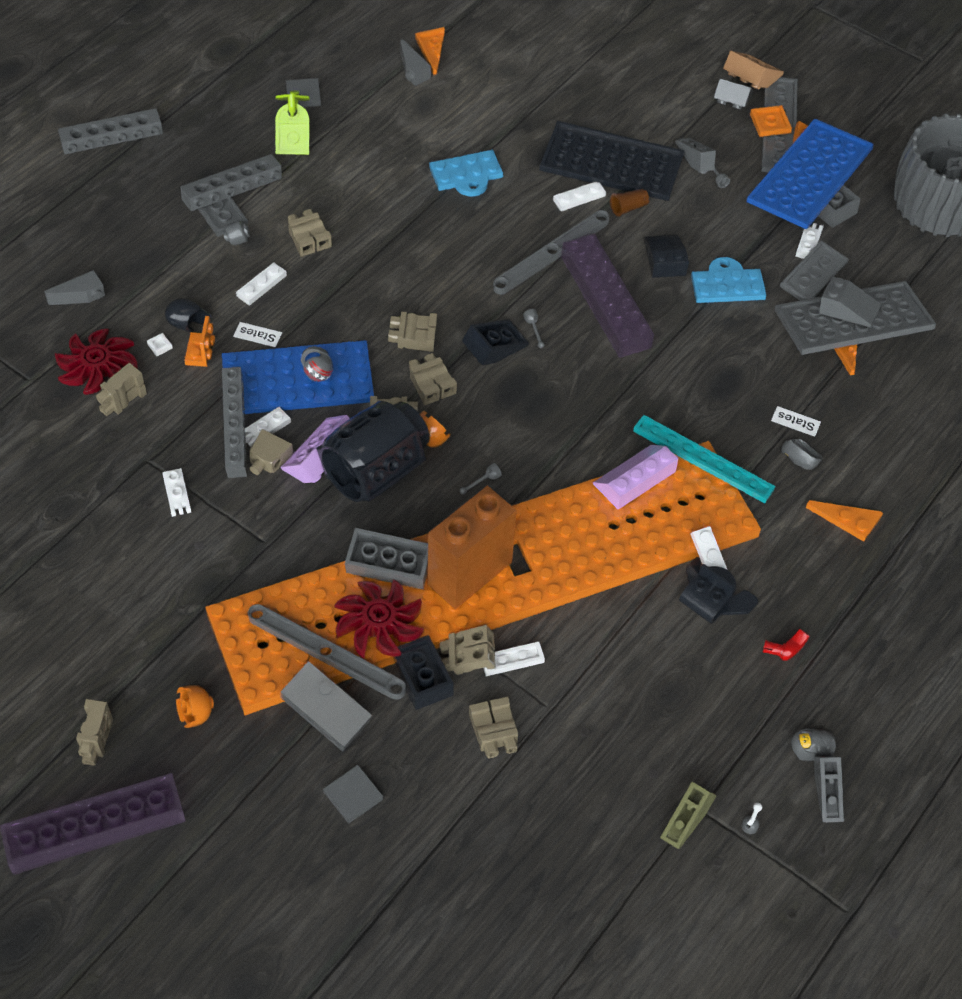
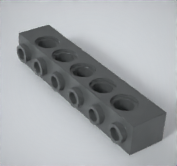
(110, 131)
(231, 182)
(234, 422)

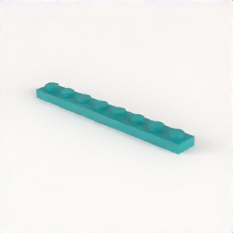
(704, 459)

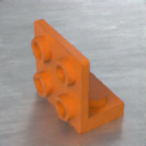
(199, 345)

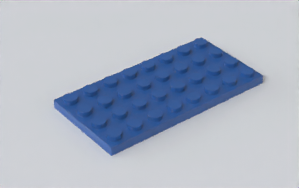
(810, 173)
(278, 380)

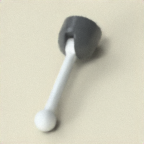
(751, 820)

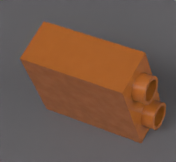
(471, 546)

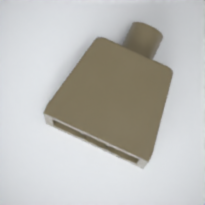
(269, 453)

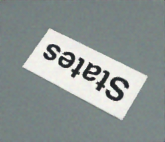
(257, 334)
(796, 421)

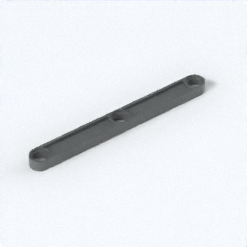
(542, 258)
(338, 658)

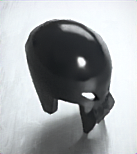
(179, 313)

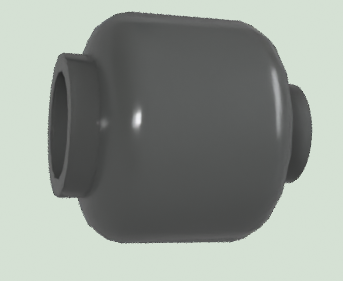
(237, 233)

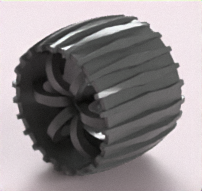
(920, 193)

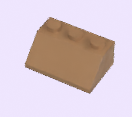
(751, 70)

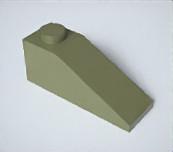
(688, 815)

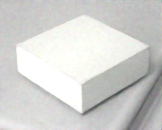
(159, 344)

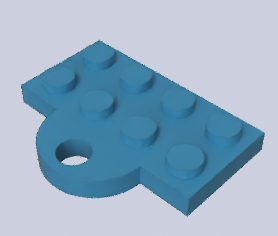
(466, 172)
(728, 283)

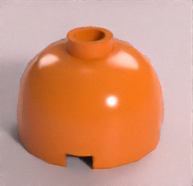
(436, 431)
(194, 705)

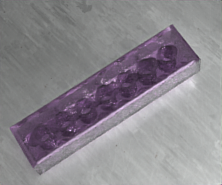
(607, 295)
(91, 824)

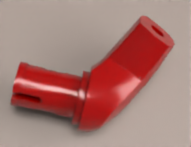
(789, 648)

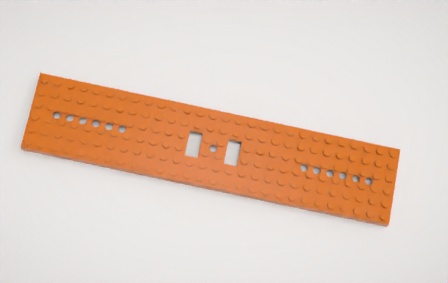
(562, 540)

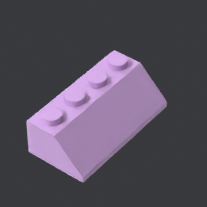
(305, 461)
(637, 475)

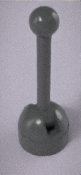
(722, 180)
(531, 317)
(492, 472)

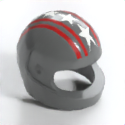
(317, 368)

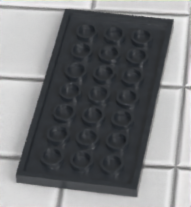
(612, 160)

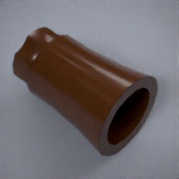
(628, 201)

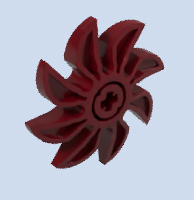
(94, 360)
(378, 618)

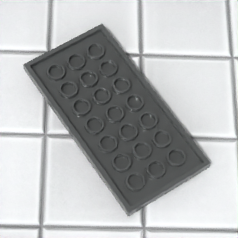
(813, 332)

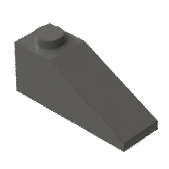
(415, 67)
(697, 154)
(78, 290)
(829, 787)

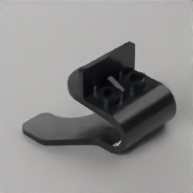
(712, 591)

